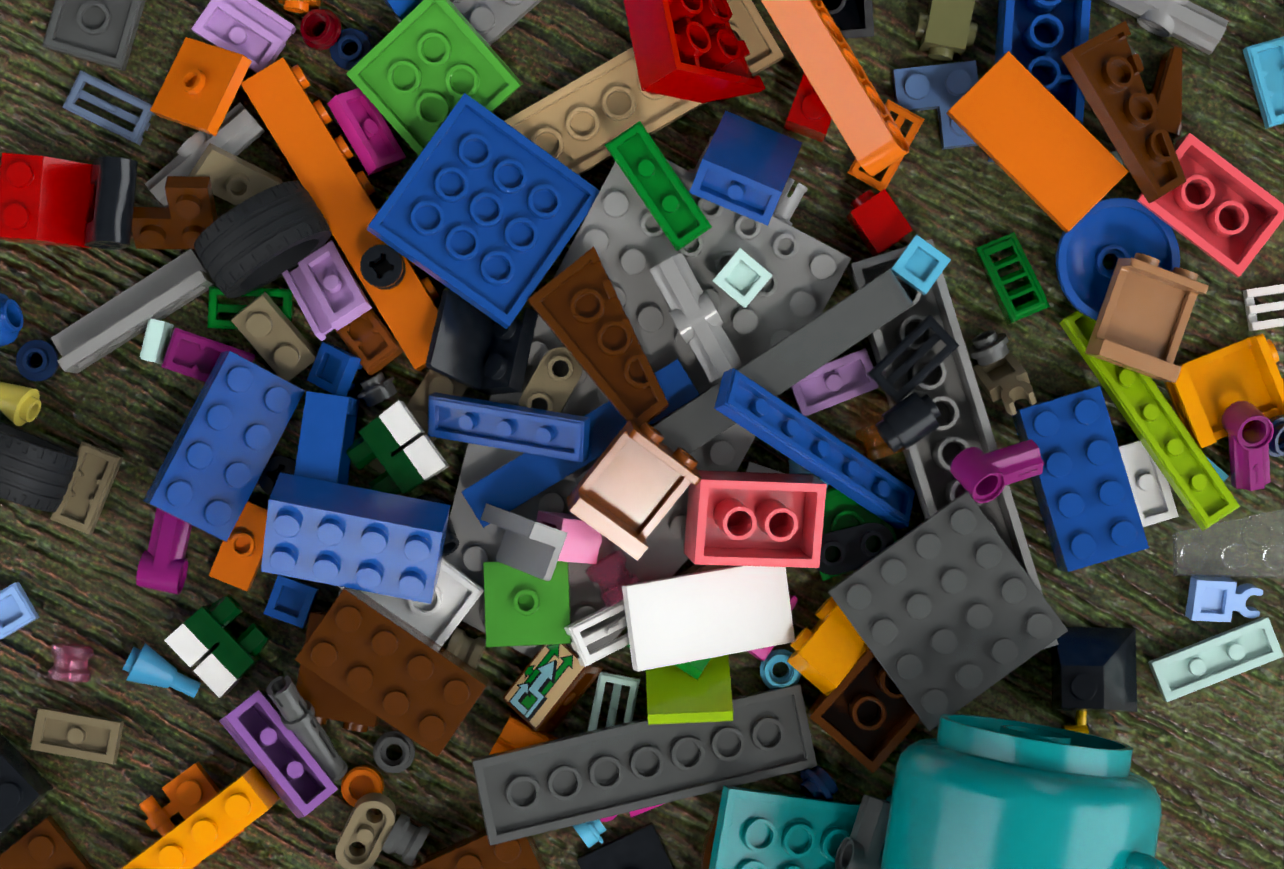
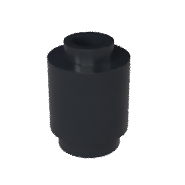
(908, 422)

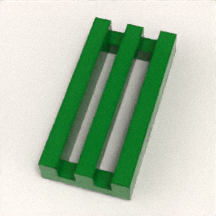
(215, 308)

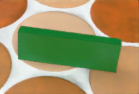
(658, 186)

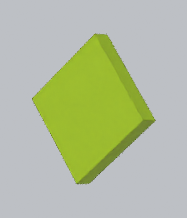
(680, 698)

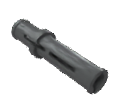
(299, 717)

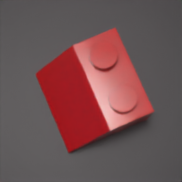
(45, 200)

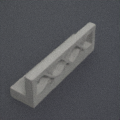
(130, 311)

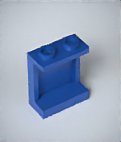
(745, 167)

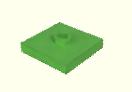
(524, 607)

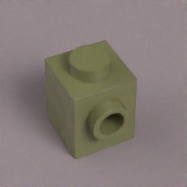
(946, 28)

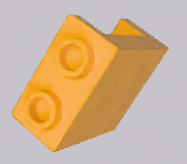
(1223, 377)

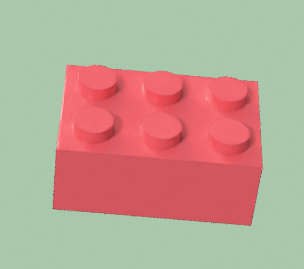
(755, 519)

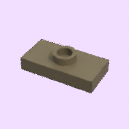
(232, 176)
(88, 488)

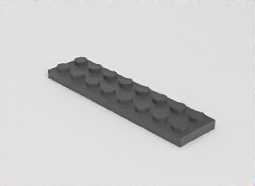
(640, 765)

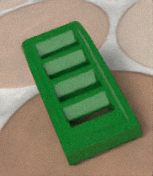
(1032, 285)

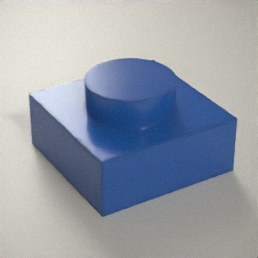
(291, 601)

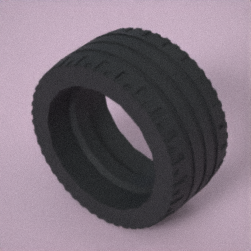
(262, 238)
(33, 469)

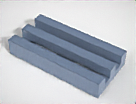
(141, 123)

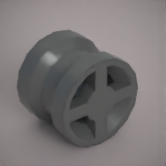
(405, 839)

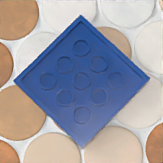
(484, 211)

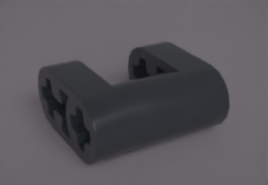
(113, 203)

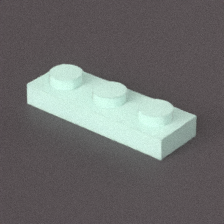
(1215, 659)

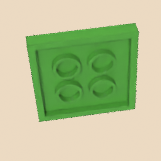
(426, 69)

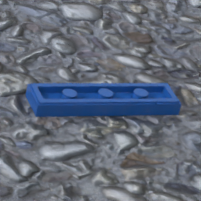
(509, 427)

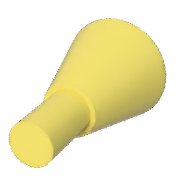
(19, 403)

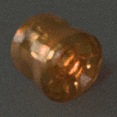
(874, 444)

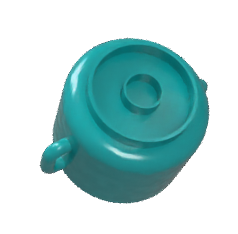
(1019, 800)

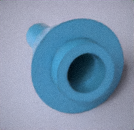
(152, 669)

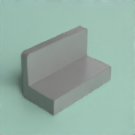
(526, 543)

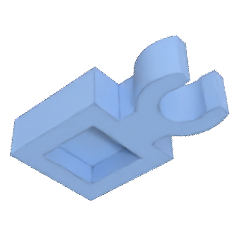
(1218, 597)

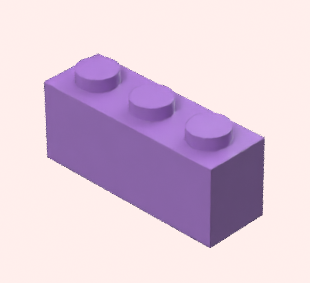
(278, 755)

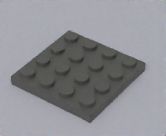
(947, 610)

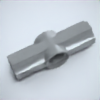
(1176, 19)
(234, 135)
(695, 316)

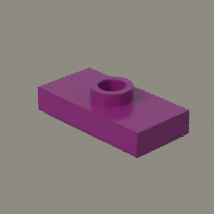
(195, 354)

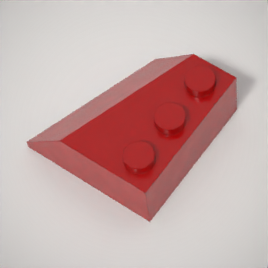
(689, 50)

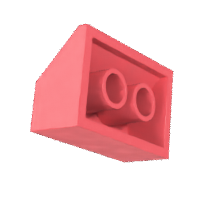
(1218, 207)

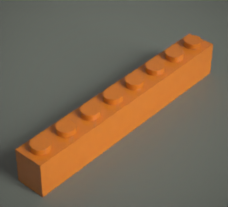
(341, 196)

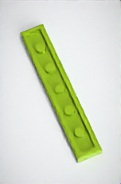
(1158, 430)

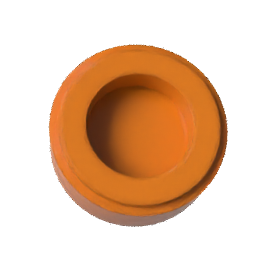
(361, 781)

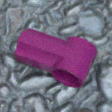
(1249, 447)
(988, 473)
(164, 563)

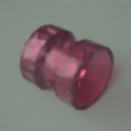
(611, 575)

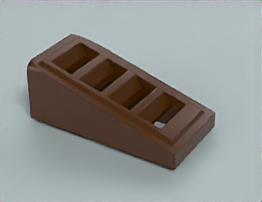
(1168, 92)

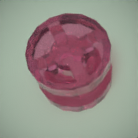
(71, 662)

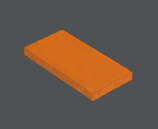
(1037, 142)

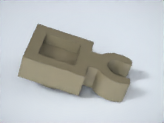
(1005, 381)

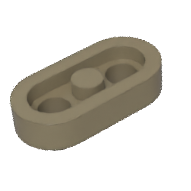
(548, 385)
(367, 829)

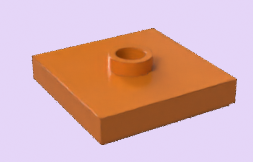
(201, 86)

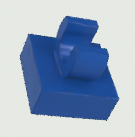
(334, 369)

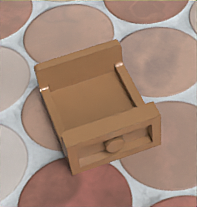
(1145, 317)

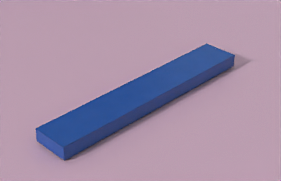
(814, 448)
(534, 473)

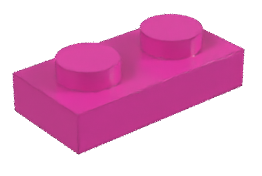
(366, 131)

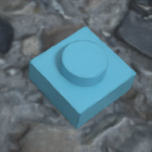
(920, 265)

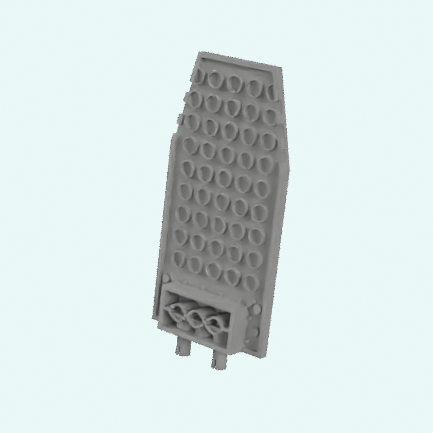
(629, 246)

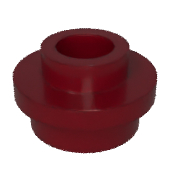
(312, 25)

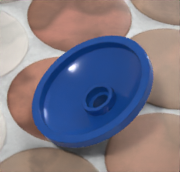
(1111, 228)

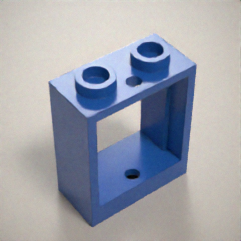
(325, 436)

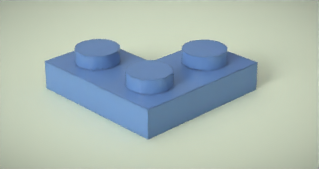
(937, 89)

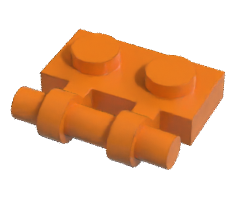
(187, 795)

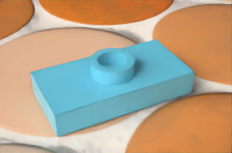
(1266, 72)

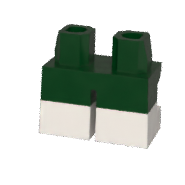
(384, 438)
(231, 658)

